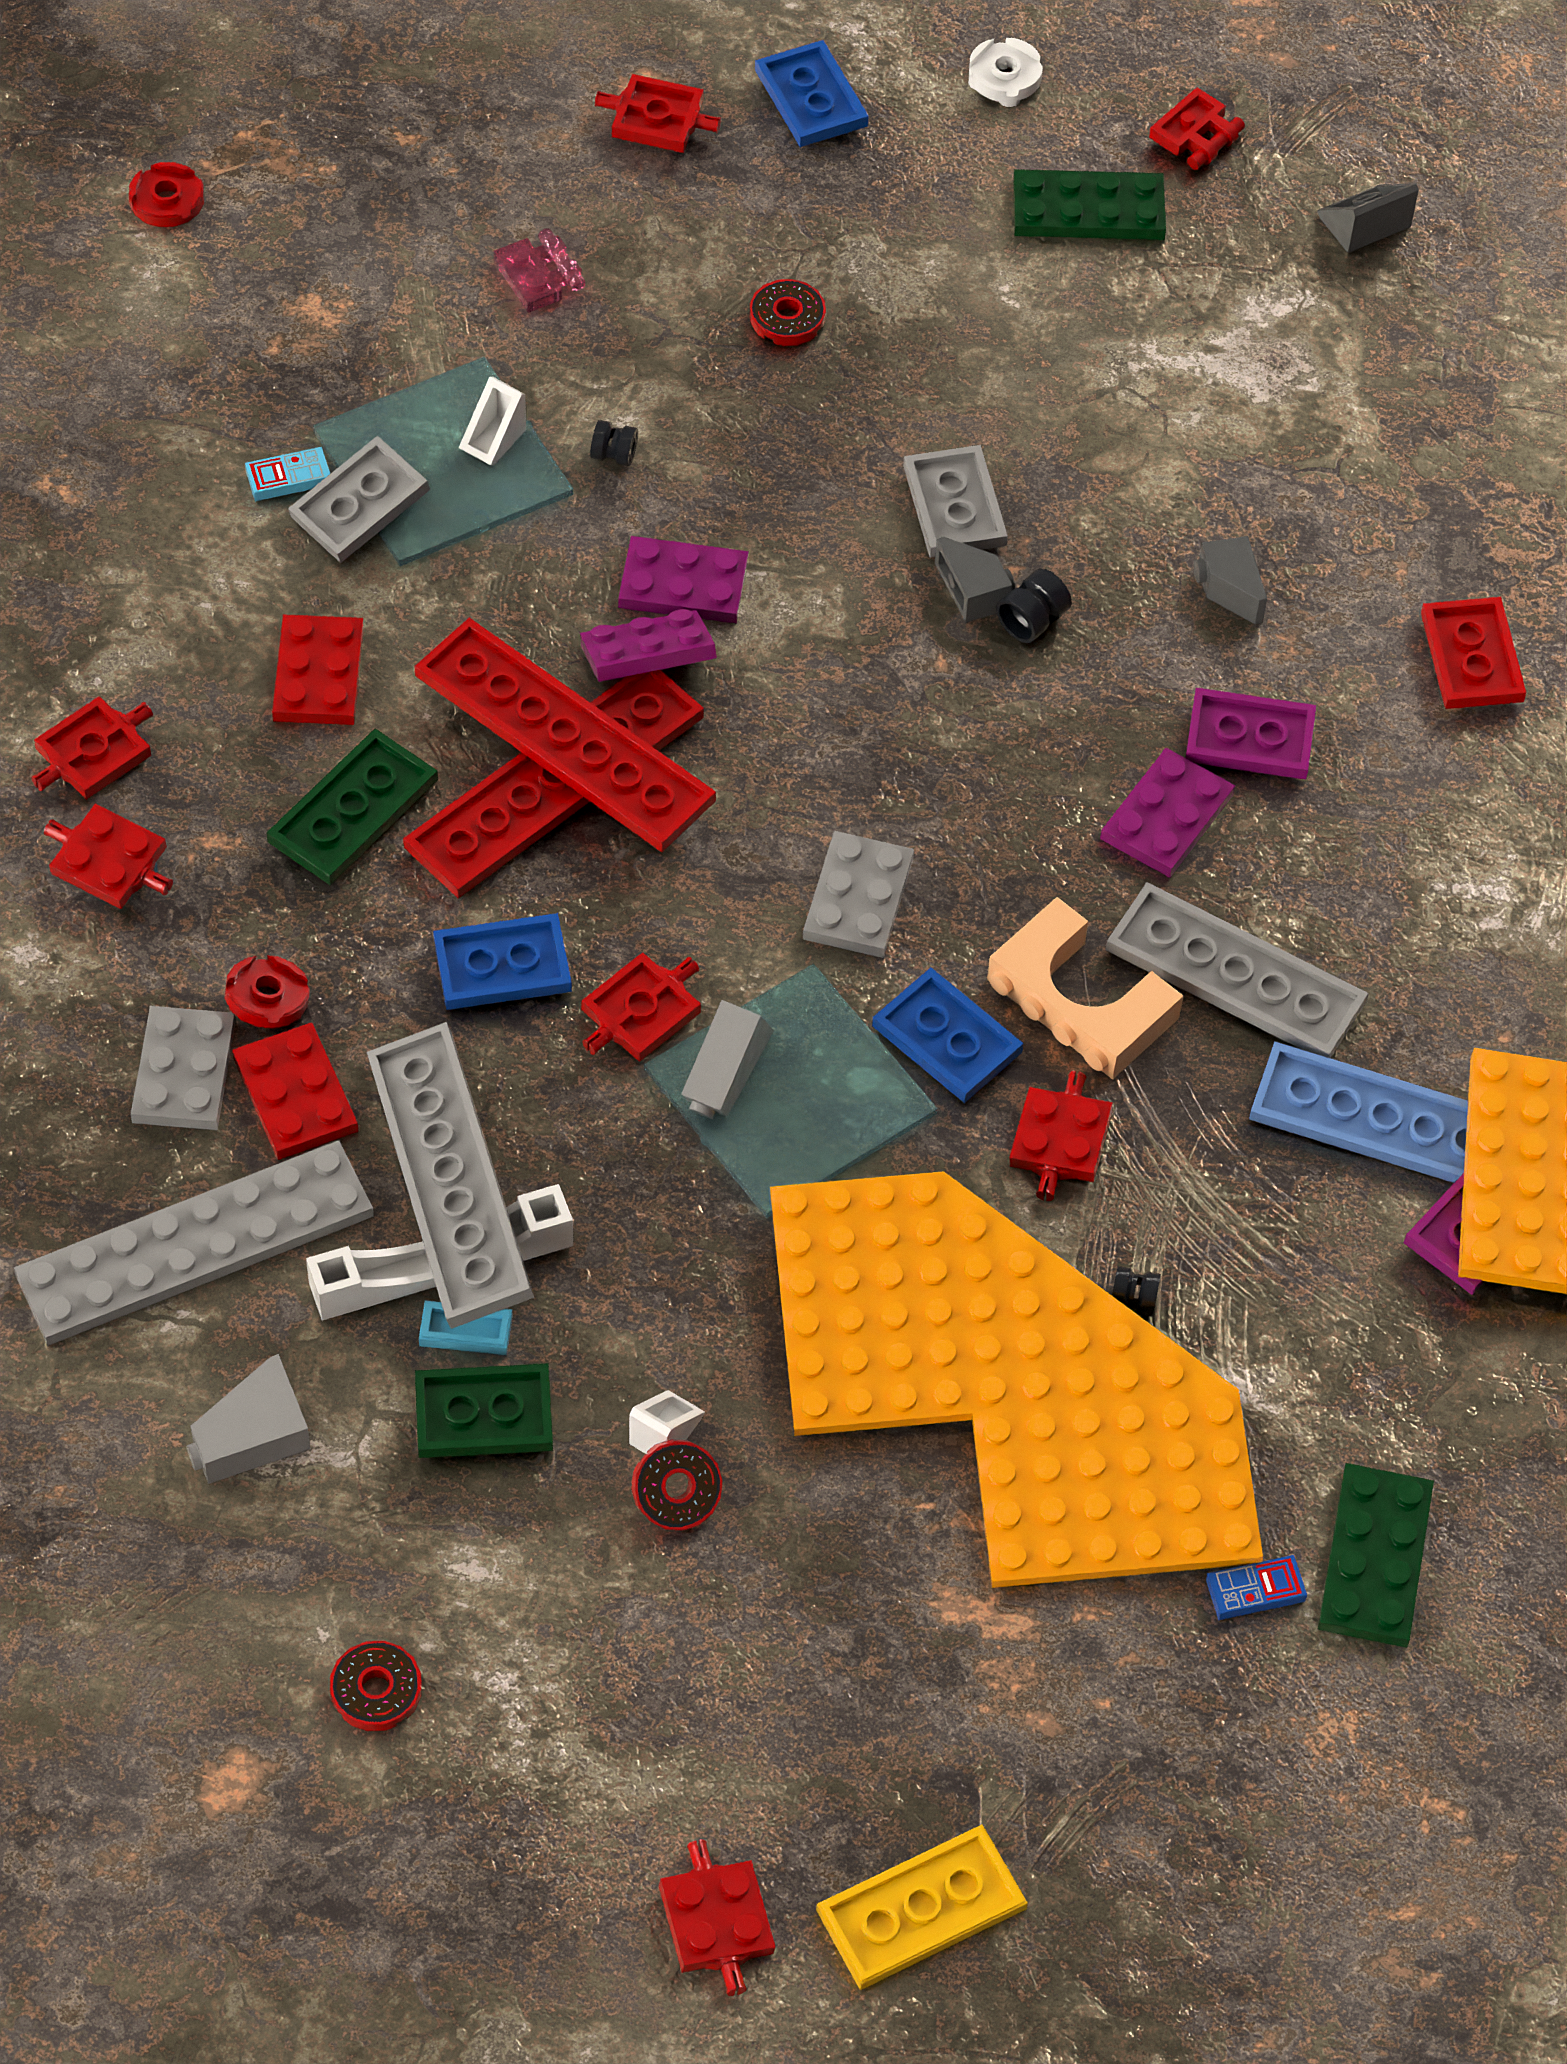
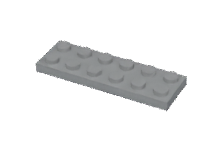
(1236, 971)

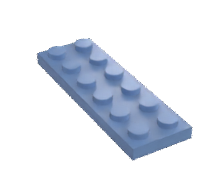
(1363, 1112)

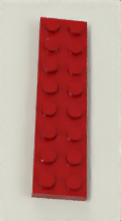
(565, 734)
(527, 801)

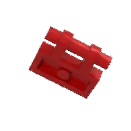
(1189, 120)

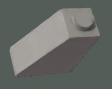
(726, 1060)
(250, 1425)

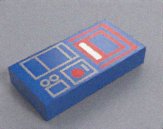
(1256, 1587)

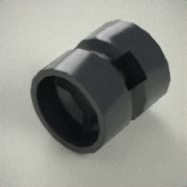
(1033, 605)

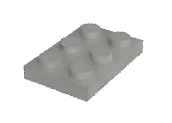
(955, 498)
(359, 499)
(858, 894)
(183, 1068)

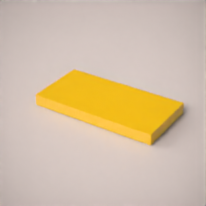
(921, 1907)

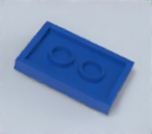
(811, 93)
(502, 961)
(947, 1035)

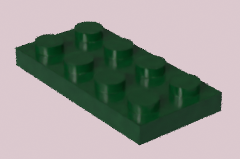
(1089, 204)
(352, 806)
(1376, 1555)

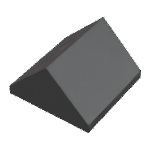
(1371, 214)

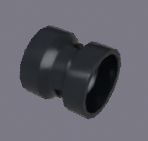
(614, 442)
(1125, 1288)

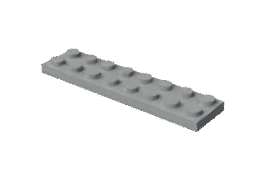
(449, 1176)
(193, 1242)

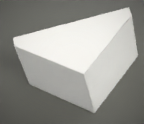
(495, 422)
(662, 1419)

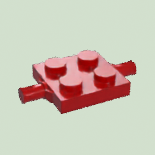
(657, 113)
(92, 747)
(108, 856)
(641, 1006)
(1061, 1135)
(716, 1917)

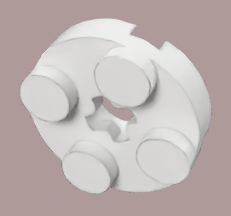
(1005, 86)

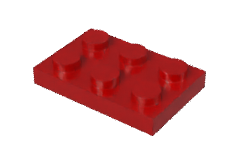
(1473, 652)
(318, 669)
(295, 1091)

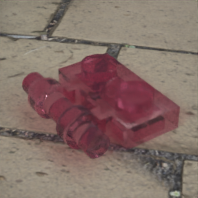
(529, 276)

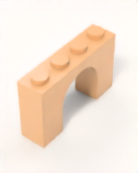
(1104, 1035)

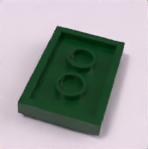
(483, 1410)

